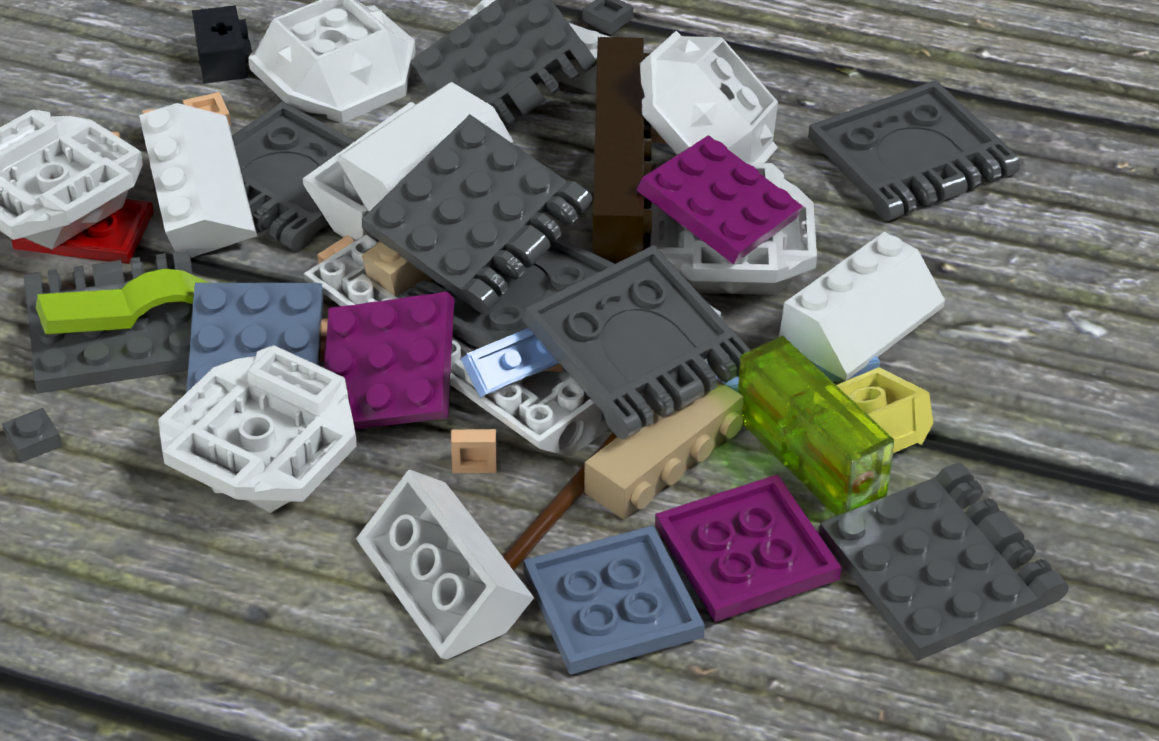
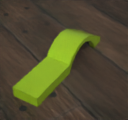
(114, 308)

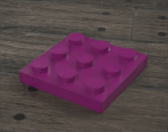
(720, 198)
(393, 358)
(747, 547)

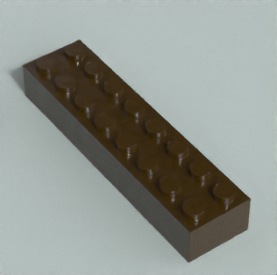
(621, 152)

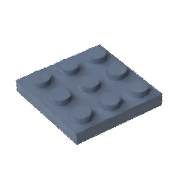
(247, 317)
(612, 599)

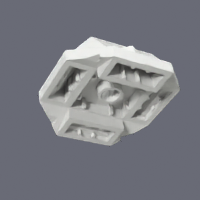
(335, 59)
(704, 90)
(61, 176)
(761, 271)
(261, 428)

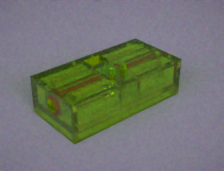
(814, 427)

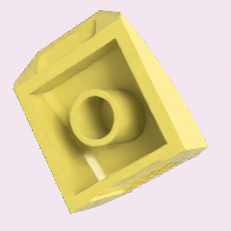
(893, 404)

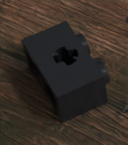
(221, 44)

